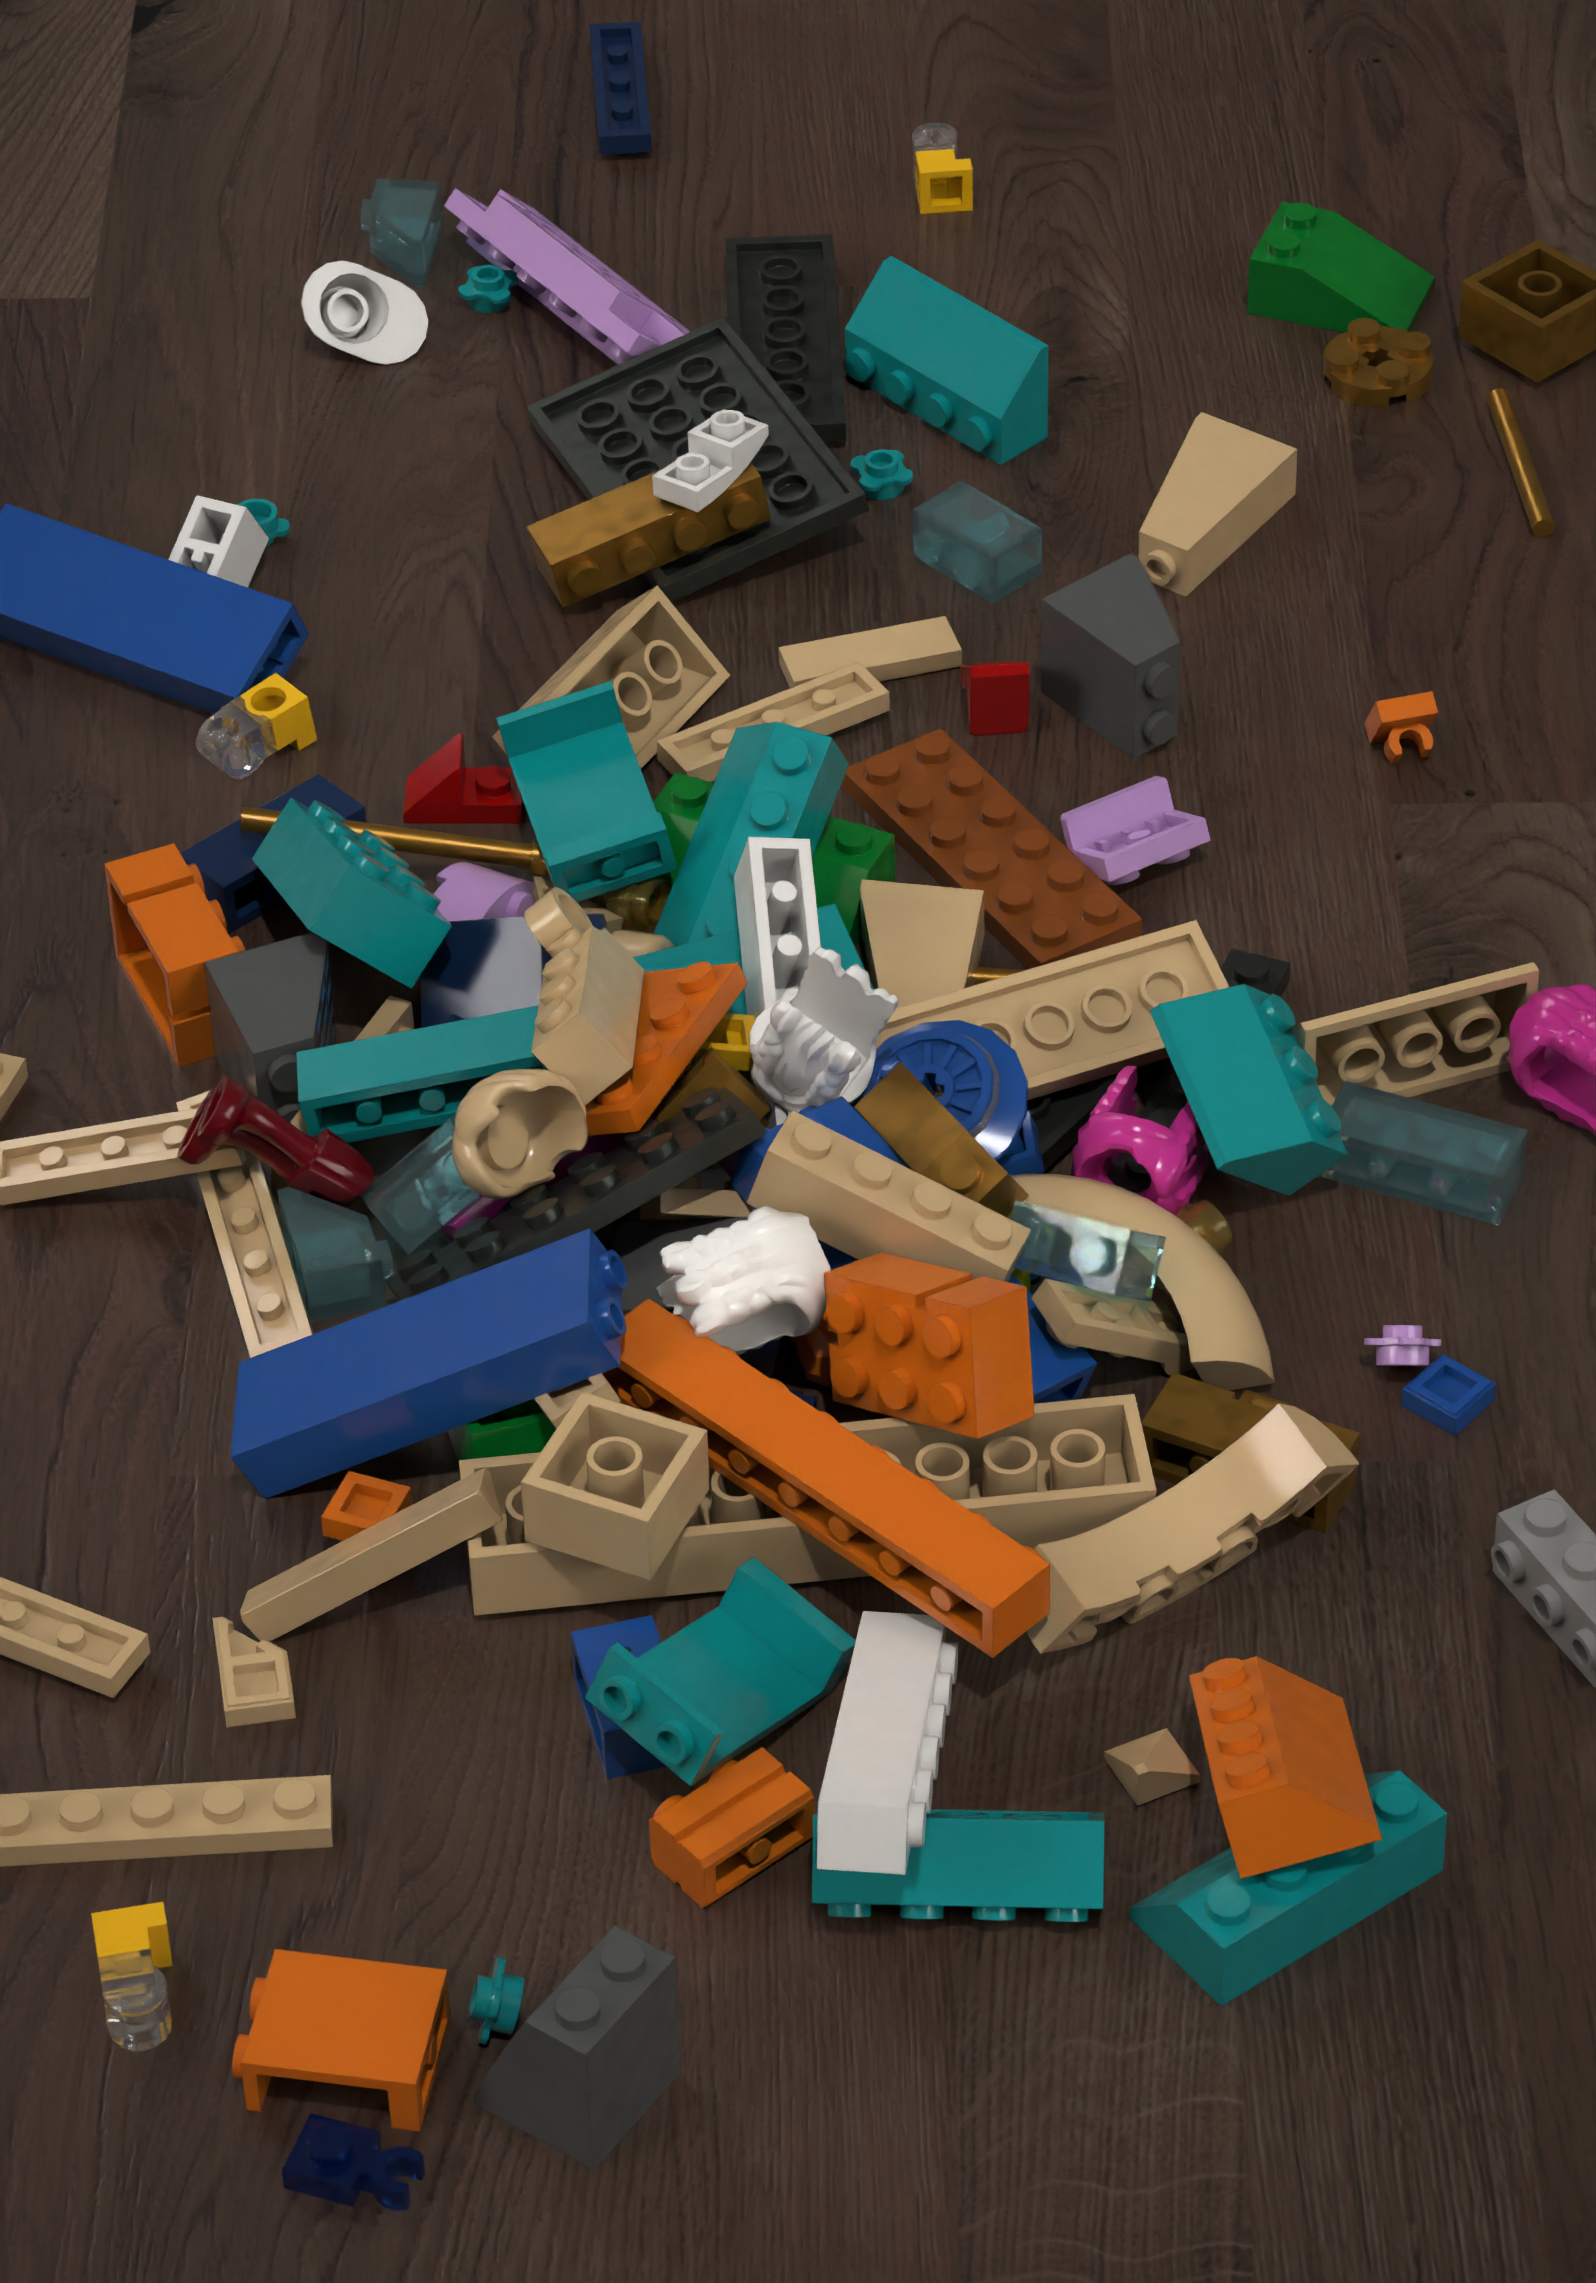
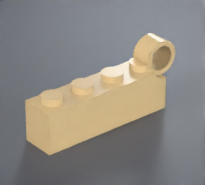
(585, 998)

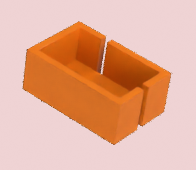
(161, 941)
(930, 1344)

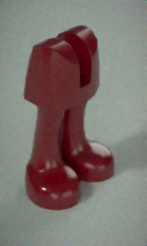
(314, 1164)

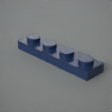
(620, 88)

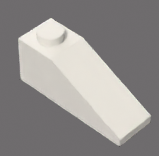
(220, 541)

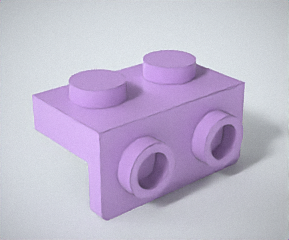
(1132, 831)

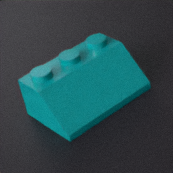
(1251, 1086)

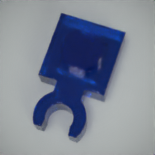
(343, 2159)

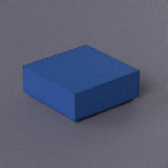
(1448, 1394)

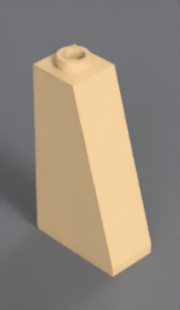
(1213, 501)
(921, 938)

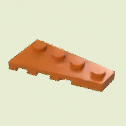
(673, 1023)

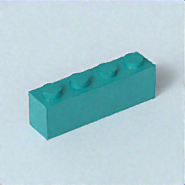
(409, 1075)

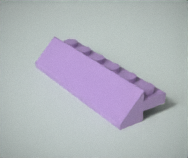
(564, 276)

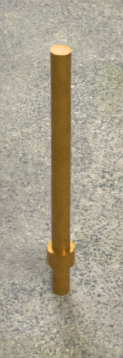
(426, 842)

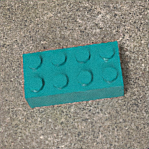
(352, 890)

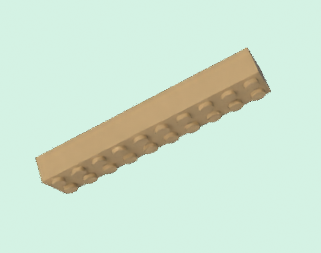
(1032, 1481)

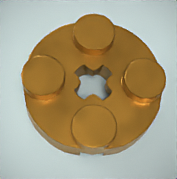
(1401, 361)

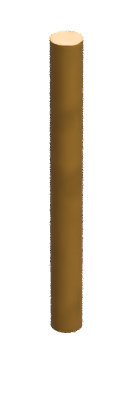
(1520, 463)

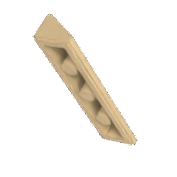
(372, 1557)

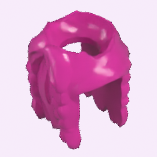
(1556, 1052)
(1170, 1155)

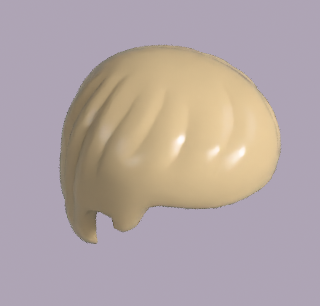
(517, 1130)

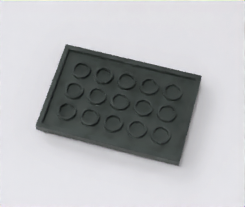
(639, 423)

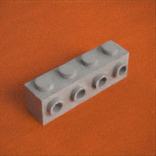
(1550, 1568)

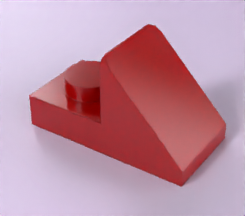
(997, 696)
(451, 793)

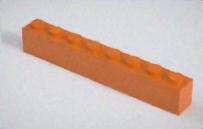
(834, 1483)

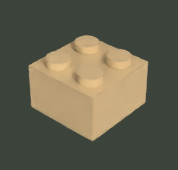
(615, 1485)

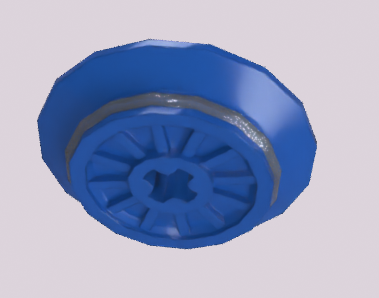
(971, 1069)

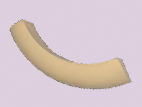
(1216, 1312)
(1189, 1529)

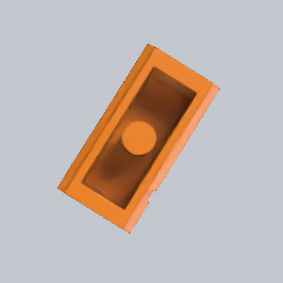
(731, 1826)

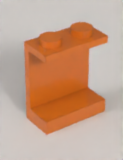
(346, 2027)

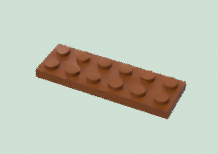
(981, 838)

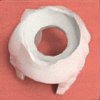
(820, 1038)
(748, 1280)

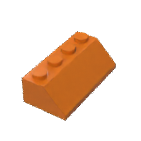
(1281, 1765)

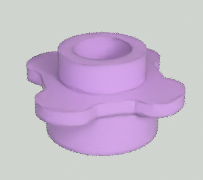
(1402, 1346)

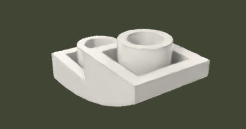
(715, 459)

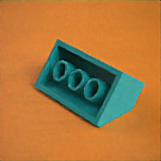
(949, 362)
(770, 786)
(982, 1862)
(1246, 1929)

